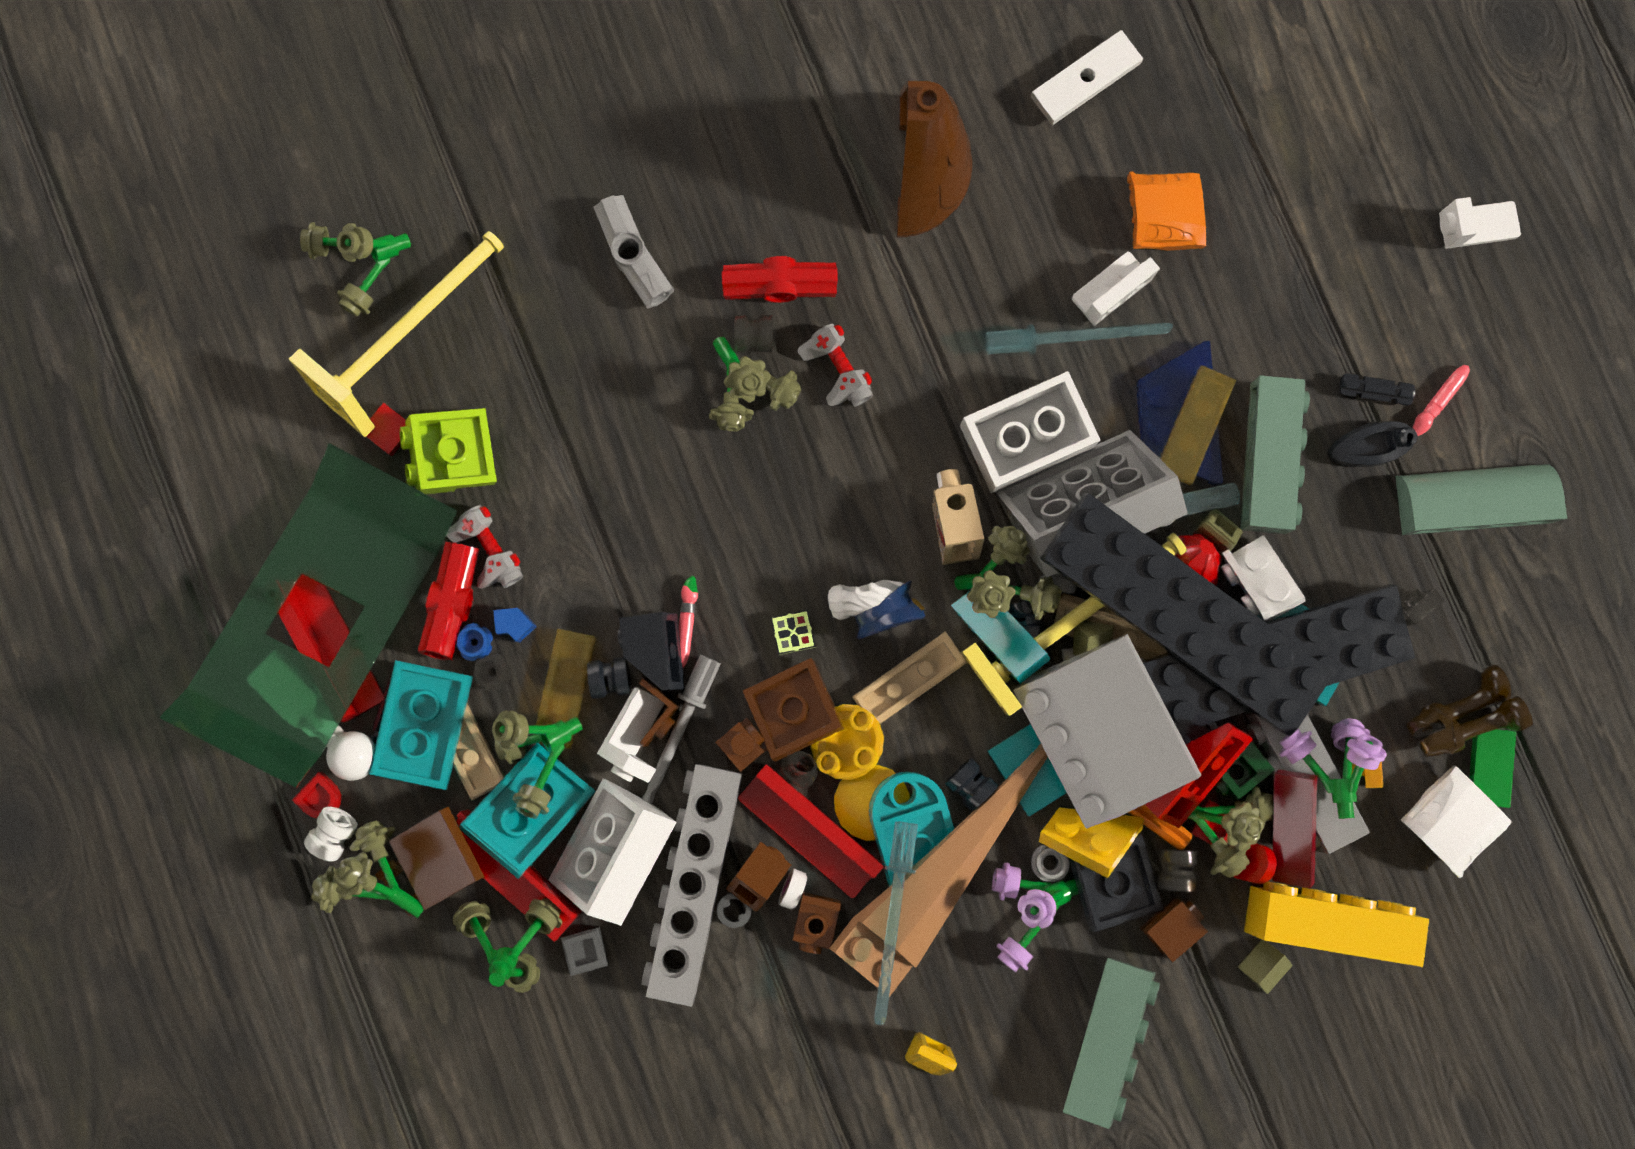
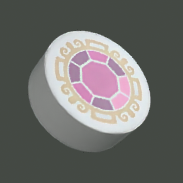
(792, 889)

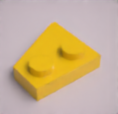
(1095, 847)

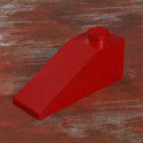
(1213, 757)

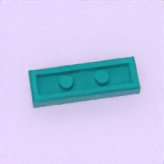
(1005, 639)

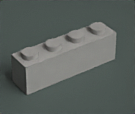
(1330, 831)

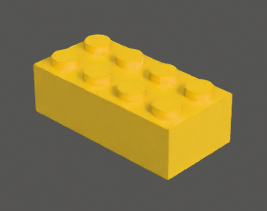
(1338, 926)

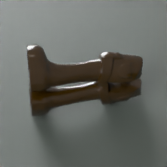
(1493, 691)

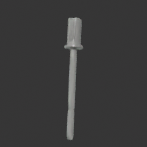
(693, 695)

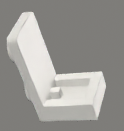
(1478, 224)
(627, 732)

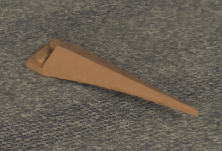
(935, 887)

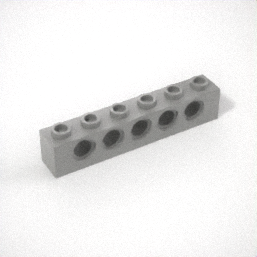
(681, 984)

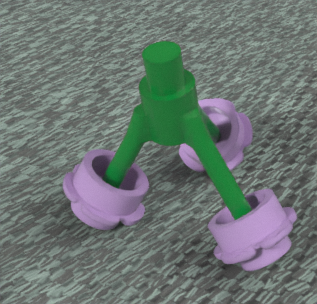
(1358, 749)
(1036, 909)

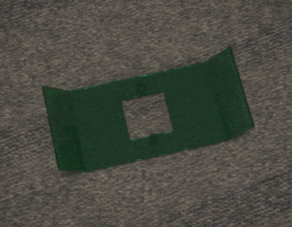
(357, 537)

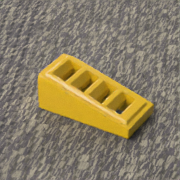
(930, 1055)

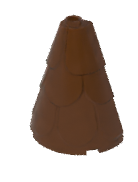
(935, 158)

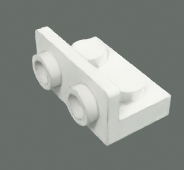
(1114, 286)
(1263, 579)

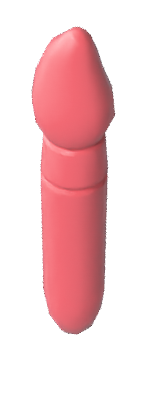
(1425, 419)

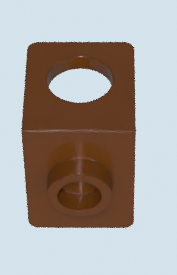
(665, 722)

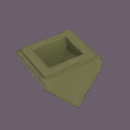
(1219, 530)
(1091, 635)
(1265, 965)

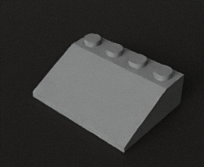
(1115, 472)
(1106, 731)

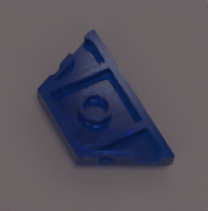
(1161, 399)

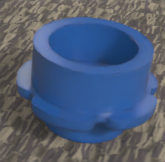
(471, 632)

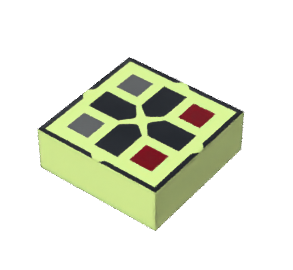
(793, 632)

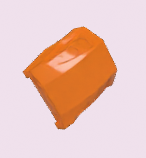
(1167, 211)

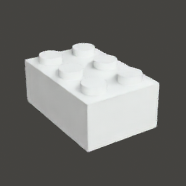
(1029, 432)

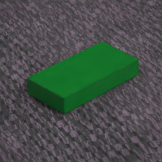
(1493, 765)

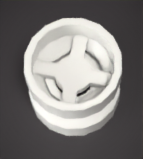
(332, 830)

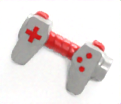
(851, 383)
(499, 565)

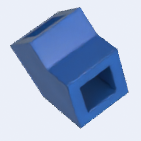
(513, 623)

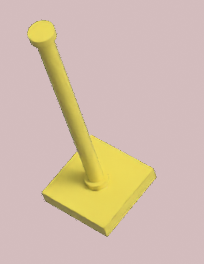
(336, 390)
(996, 675)

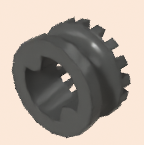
(743, 917)

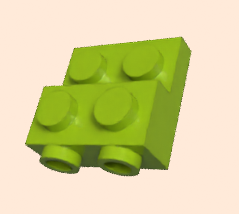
(448, 450)

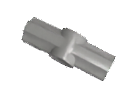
(622, 233)

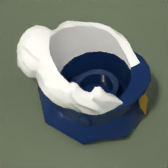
(875, 605)

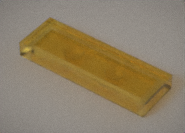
(1197, 423)
(566, 678)

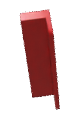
(319, 634)
(810, 831)
(525, 889)

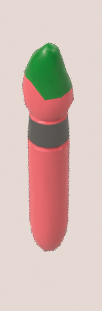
(686, 619)

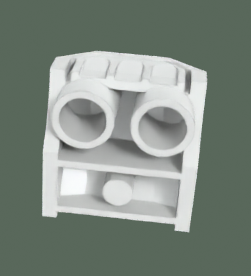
(1456, 820)

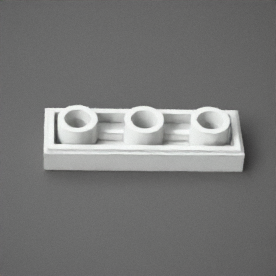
(1101, 65)

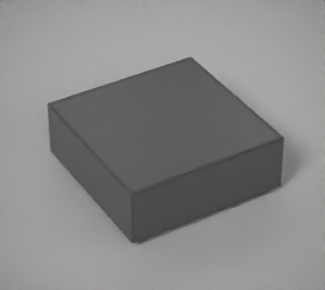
(584, 951)

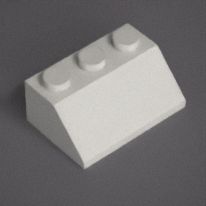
(611, 852)

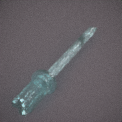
(1027, 339)
(901, 864)

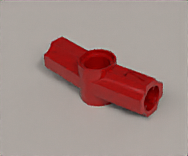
(779, 280)
(449, 601)

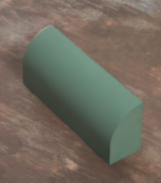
(1480, 499)

